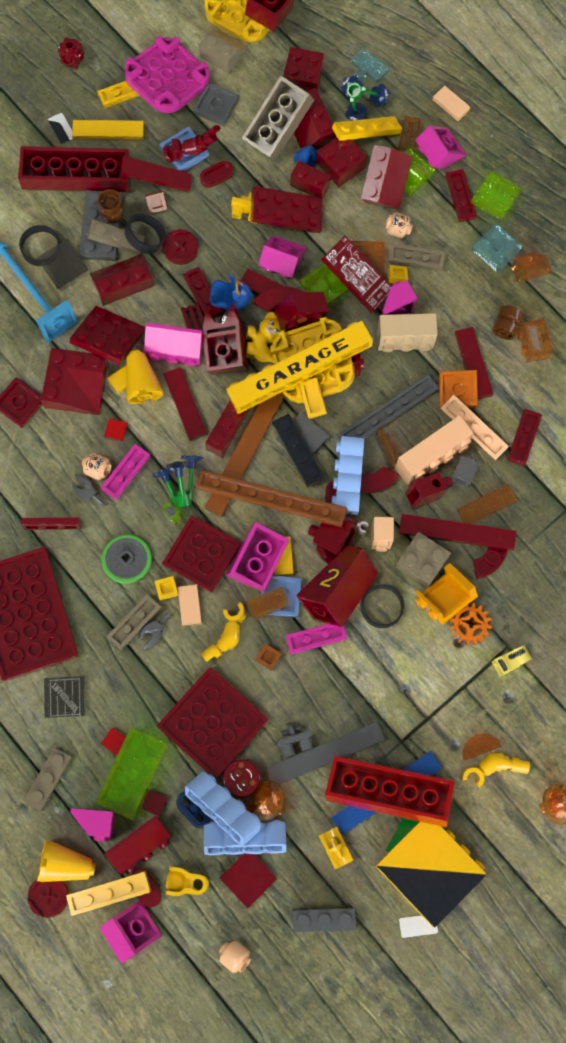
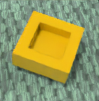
(397, 273)
(166, 588)

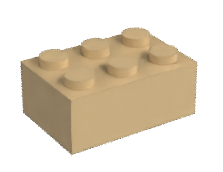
(406, 332)

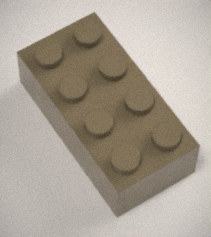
(278, 118)

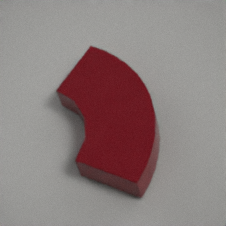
(274, 297)
(377, 481)
(489, 562)

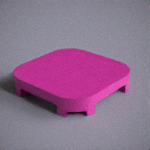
(166, 75)

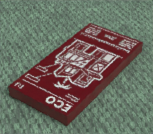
(357, 274)

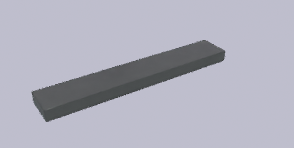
(392, 409)
(325, 753)

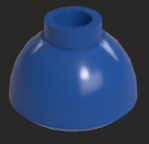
(306, 155)

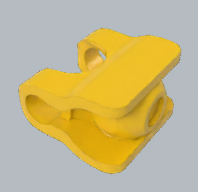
(181, 882)

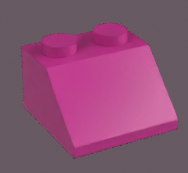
(440, 146)
(282, 256)
(400, 299)
(96, 823)
(130, 931)

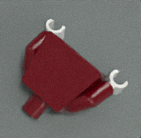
(333, 539)

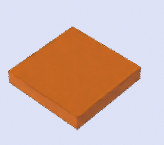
(461, 384)

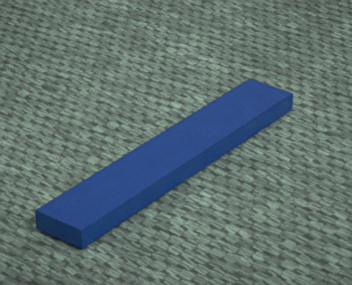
(352, 816)

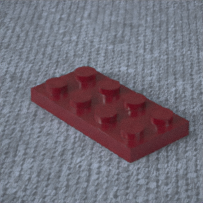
(286, 209)

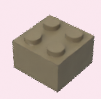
(422, 560)

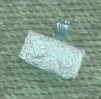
(368, 66)

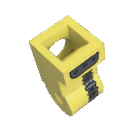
(511, 661)

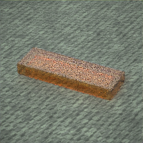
(487, 504)

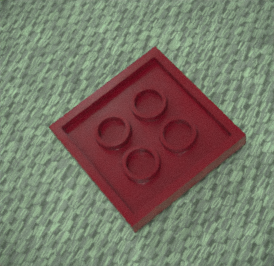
(107, 335)
(201, 554)

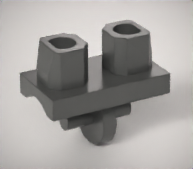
(286, 744)

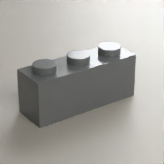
(323, 919)

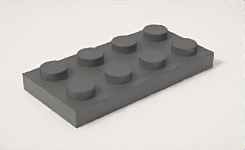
(89, 248)

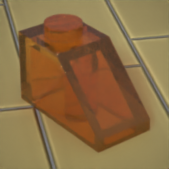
(530, 266)

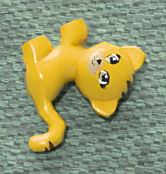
(267, 333)

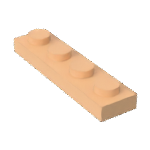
(482, 433)

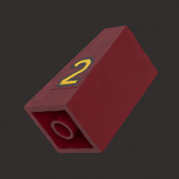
(338, 587)

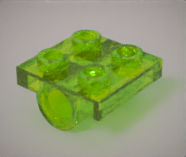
(418, 173)
(496, 195)
(324, 281)

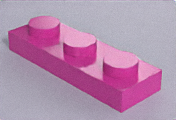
(125, 472)
(315, 638)

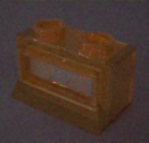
(534, 340)

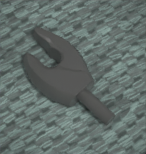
(88, 492)
(154, 628)

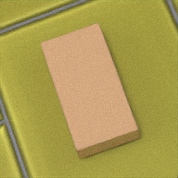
(451, 103)
(189, 605)

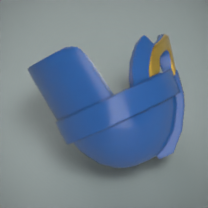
(232, 293)

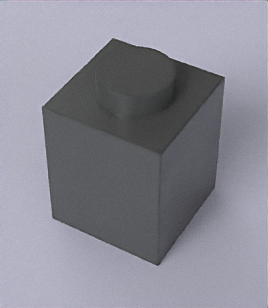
(465, 471)

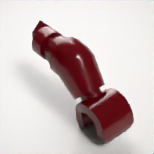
(190, 146)

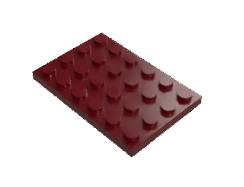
(31, 616)

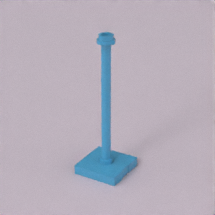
(56, 320)

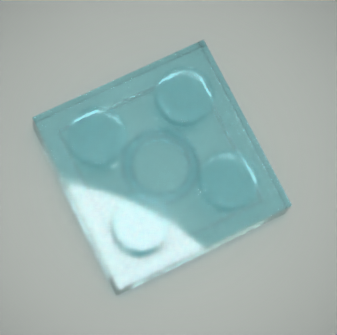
(497, 248)

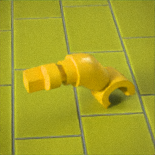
(230, 635)
(495, 762)

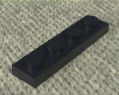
(297, 450)

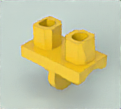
(241, 206)
(336, 848)

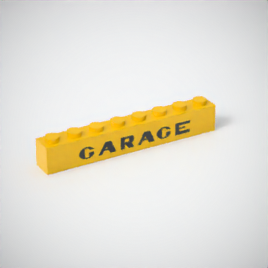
(299, 367)

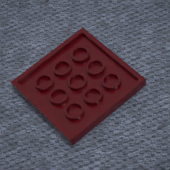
(212, 723)

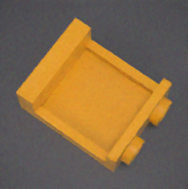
(446, 595)

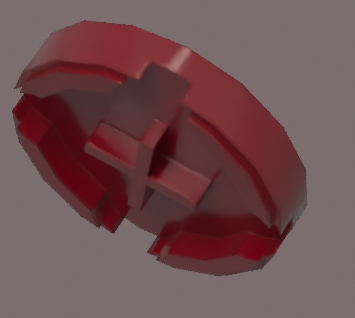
(180, 247)
(48, 898)

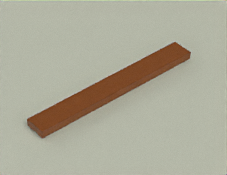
(246, 448)
(271, 498)

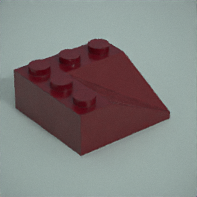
(74, 381)

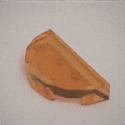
(479, 745)

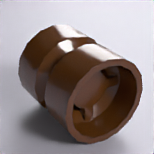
(110, 206)
(506, 322)

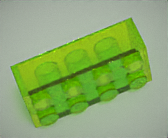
(132, 774)

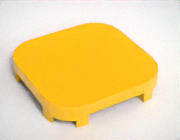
(231, 17)
(330, 380)

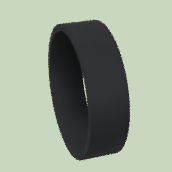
(154, 223)
(34, 229)
(388, 587)

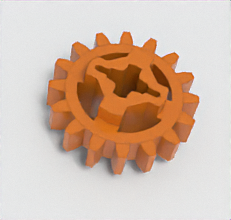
(478, 625)

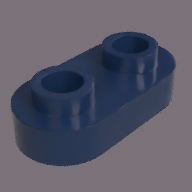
(191, 811)

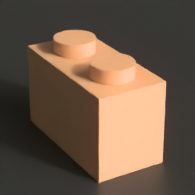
(382, 533)

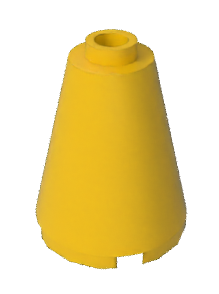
(141, 379)
(63, 864)

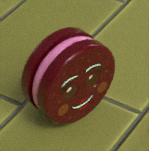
(241, 778)

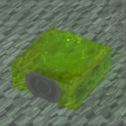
(172, 512)

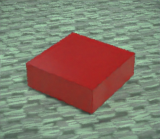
(115, 430)
(113, 741)

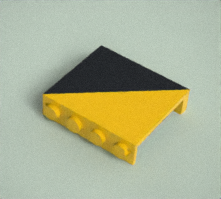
(431, 871)

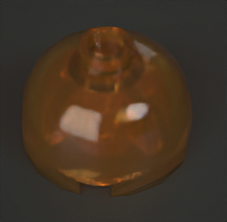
(268, 801)
(554, 804)

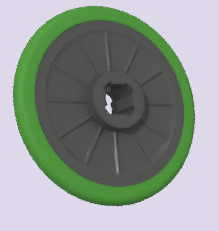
(135, 567)

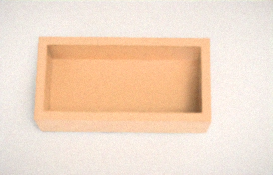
(434, 450)

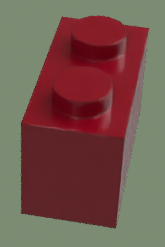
(310, 180)

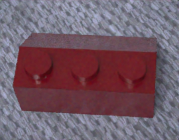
(316, 125)
(386, 177)
(122, 279)
(139, 846)

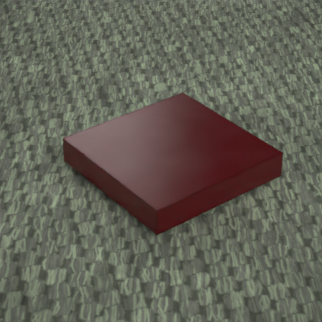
(19, 402)
(248, 879)

